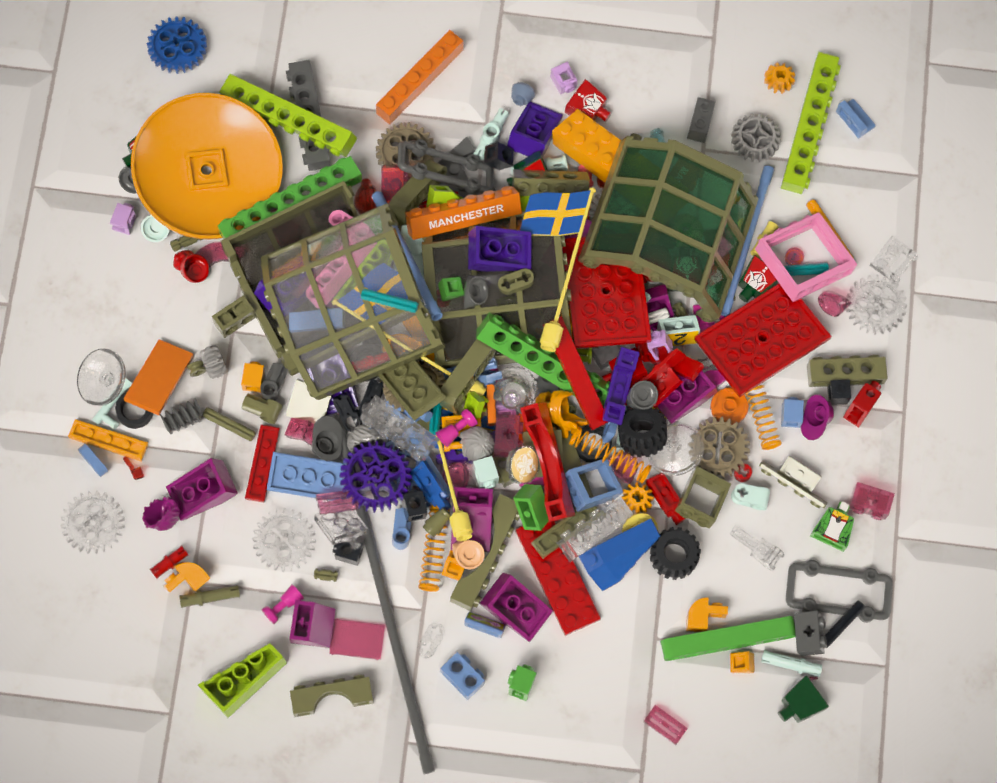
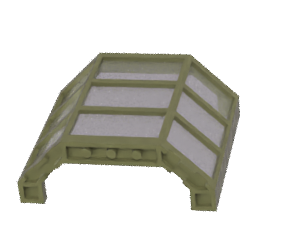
(320, 308)

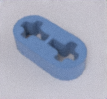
(92, 460)

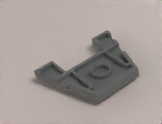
(455, 170)

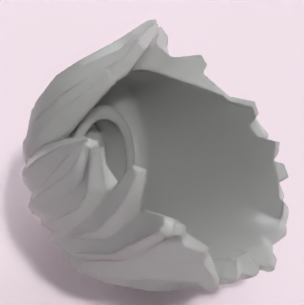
(363, 434)
(476, 443)

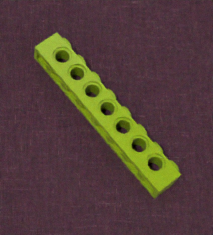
(823, 64)
(340, 146)

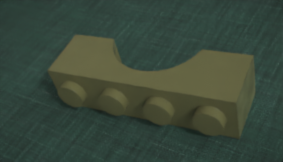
(305, 699)

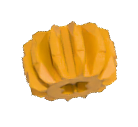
(779, 78)
(643, 495)

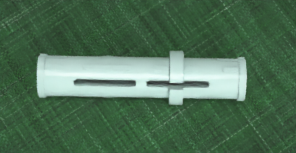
(792, 663)

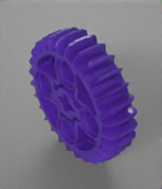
(371, 483)

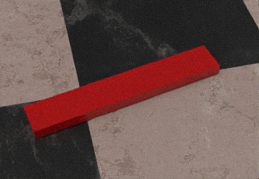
(579, 379)

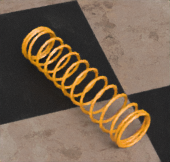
(768, 445)
(642, 474)
(427, 586)

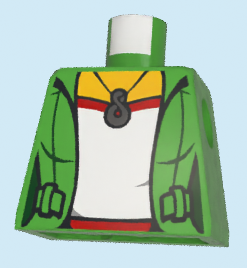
(835, 527)

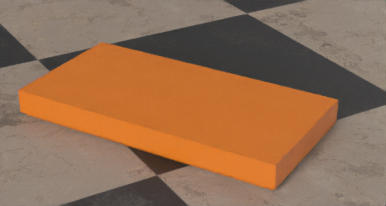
(158, 377)

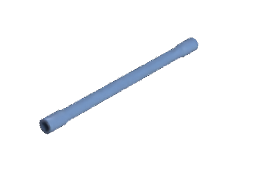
(765, 181)
(431, 305)

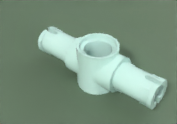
(493, 126)

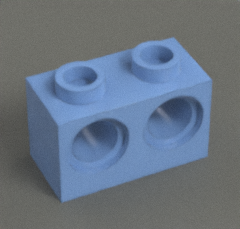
(458, 679)

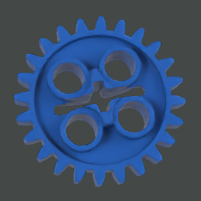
(181, 59)

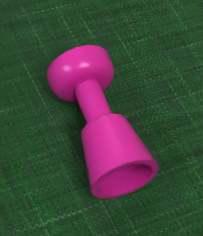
(450, 432)
(287, 599)

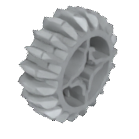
(741, 137)

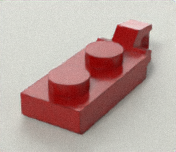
(665, 496)

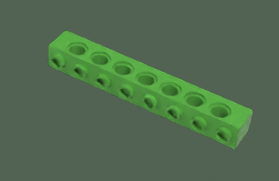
(344, 166)
(535, 362)

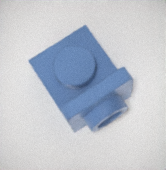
(489, 377)

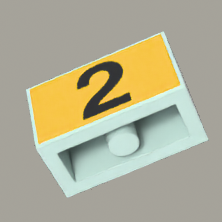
(680, 329)

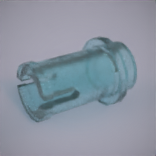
(657, 133)

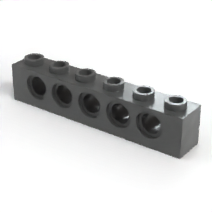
(303, 71)

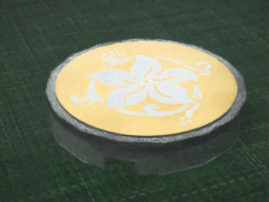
(522, 464)

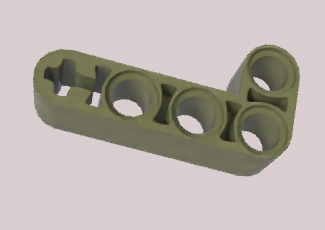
(414, 192)
(465, 376)

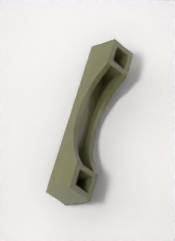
(468, 588)

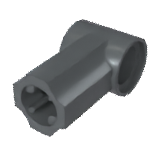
(273, 381)

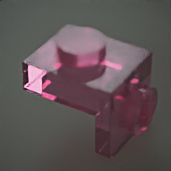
(300, 430)

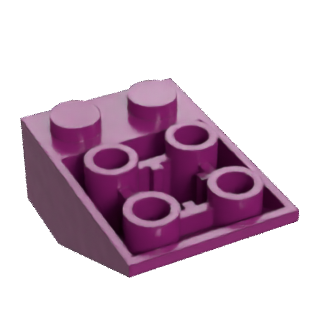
(478, 505)

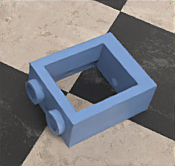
(578, 492)

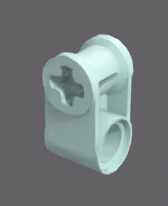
(753, 497)

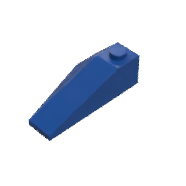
(615, 557)

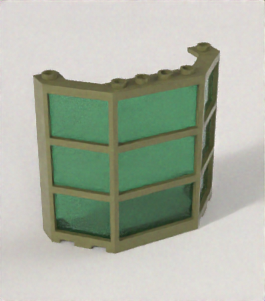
(672, 220)

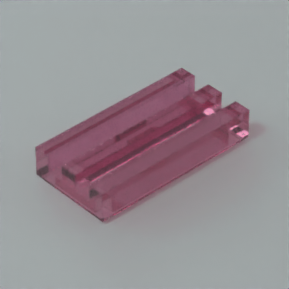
(337, 505)
(679, 734)

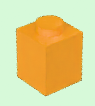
(253, 376)

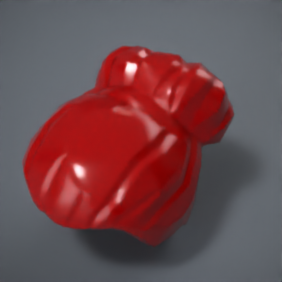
(191, 265)

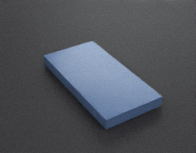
(303, 475)

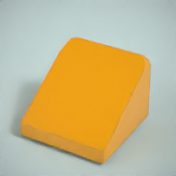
(742, 662)

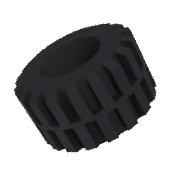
(643, 443)
(680, 538)

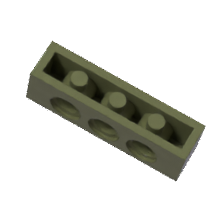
(540, 181)
(874, 363)

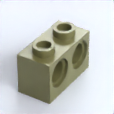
(234, 316)

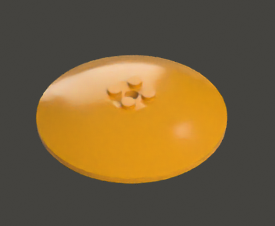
(200, 133)

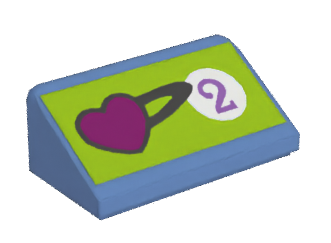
(484, 624)

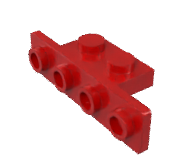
(664, 376)

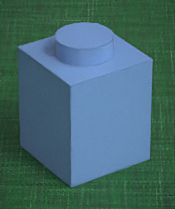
(792, 412)

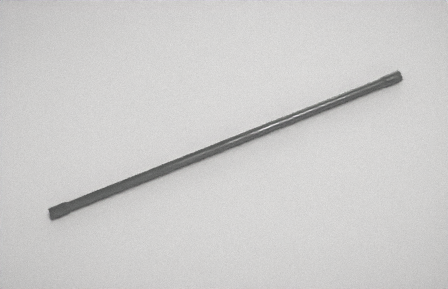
(424, 755)

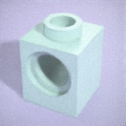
(486, 472)

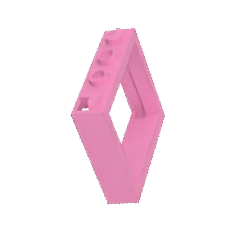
(830, 241)

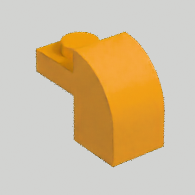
(187, 571)
(700, 611)

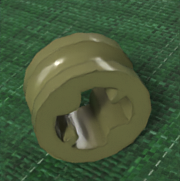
(196, 368)

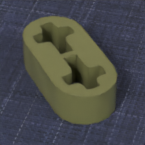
(514, 277)

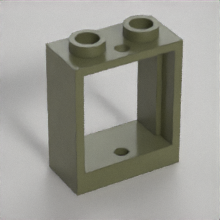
(710, 482)

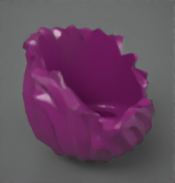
(161, 514)

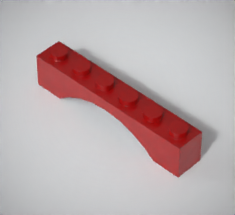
(557, 494)

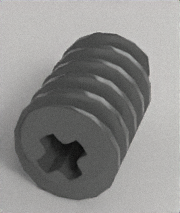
(182, 416)

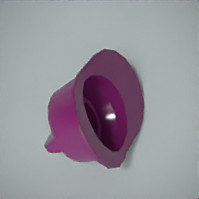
(816, 417)

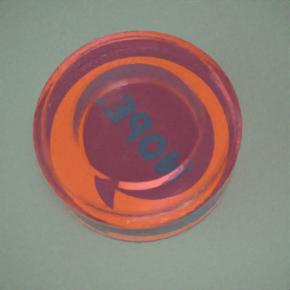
(794, 256)

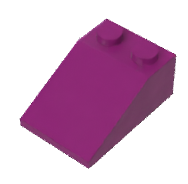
(687, 397)
(202, 488)
(516, 606)

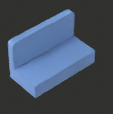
(855, 118)

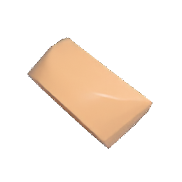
(468, 553)

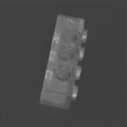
(378, 408)
(574, 548)

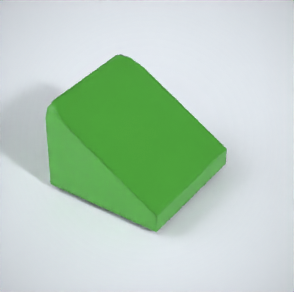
(450, 288)

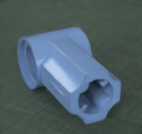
(402, 528)

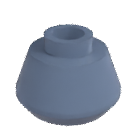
(522, 93)

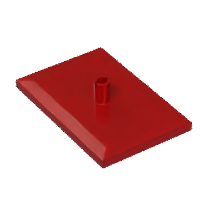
(606, 303)
(761, 339)

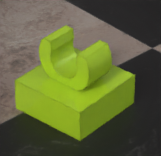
(475, 404)

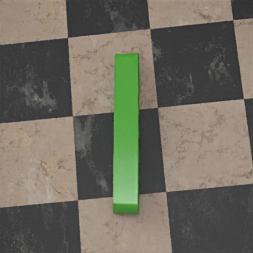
(728, 638)

